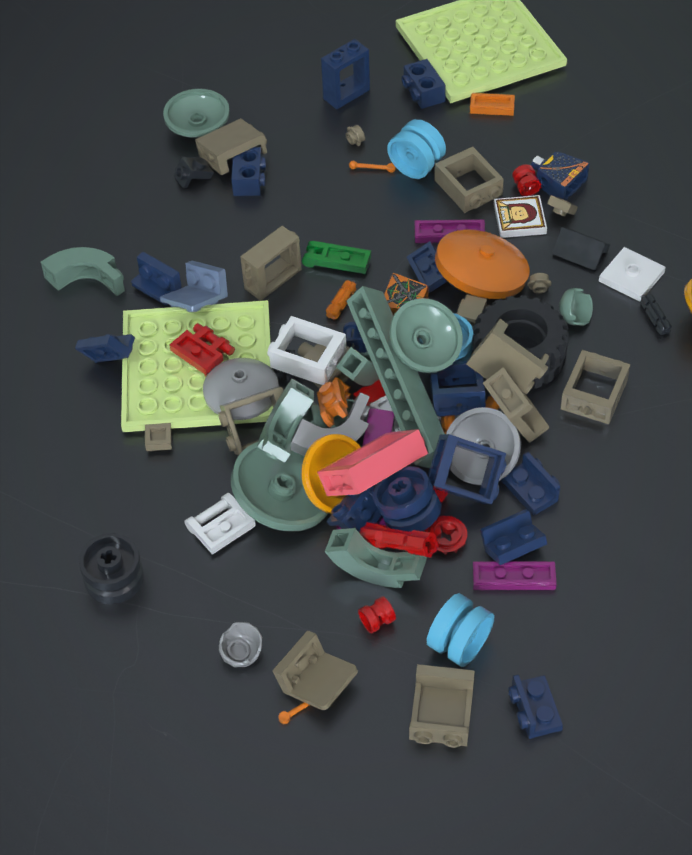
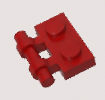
(197, 352)

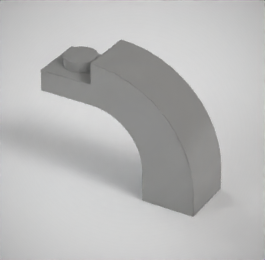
(353, 427)

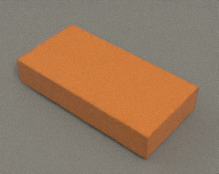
(492, 104)

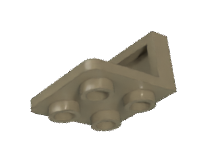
(313, 674)

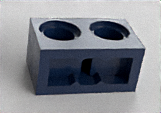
(424, 83)
(247, 173)

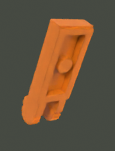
(332, 401)

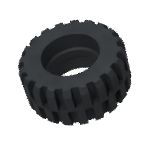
(531, 320)

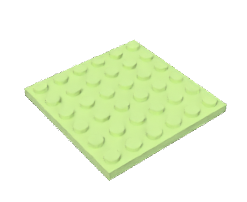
(480, 44)
(164, 386)

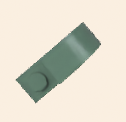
(82, 263)
(358, 367)
(284, 419)
(370, 563)

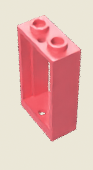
(372, 463)

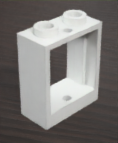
(317, 372)

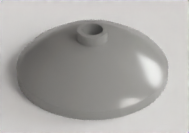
(237, 380)
(485, 428)

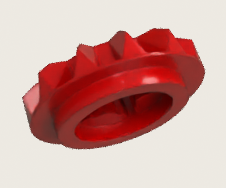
(451, 526)

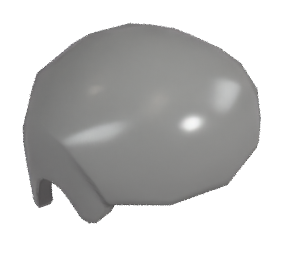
(240, 644)

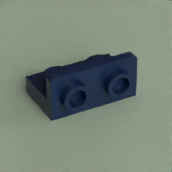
(425, 268)
(155, 277)
(106, 347)
(532, 485)
(355, 511)
(512, 537)
(535, 705)

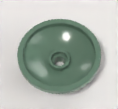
(196, 112)
(436, 328)

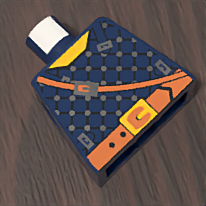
(561, 174)

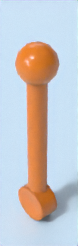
(390, 167)
(284, 717)

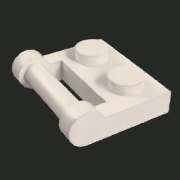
(223, 528)

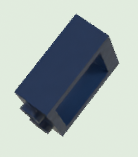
(343, 92)
(446, 399)
(442, 461)

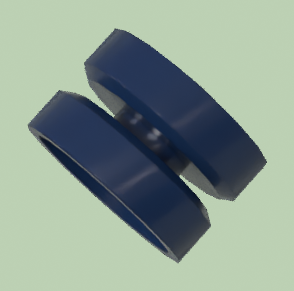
(407, 500)

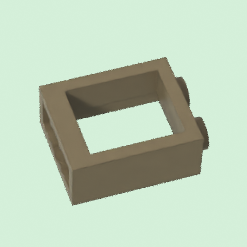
(460, 164)
(263, 281)
(599, 408)
(227, 420)

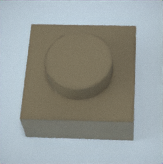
(562, 206)
(158, 436)

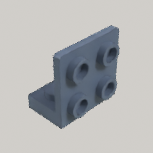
(205, 287)

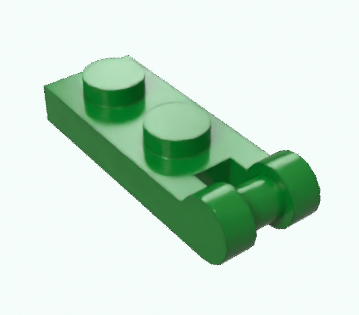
(336, 257)

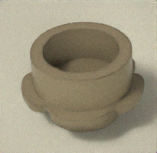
(355, 135)
(539, 282)

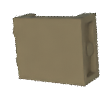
(228, 142)
(501, 351)
(516, 405)
(442, 706)

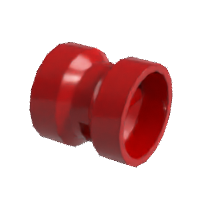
(526, 180)
(377, 614)

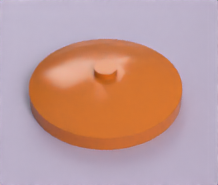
(482, 264)

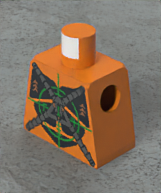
(402, 290)

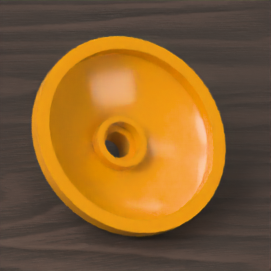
(318, 456)

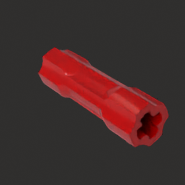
(413, 542)

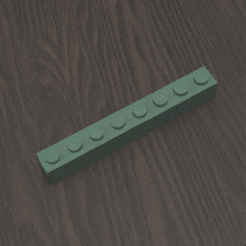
(400, 383)

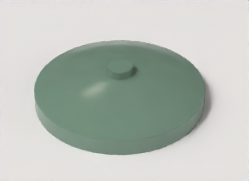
(273, 490)

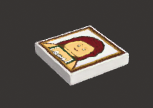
(520, 216)

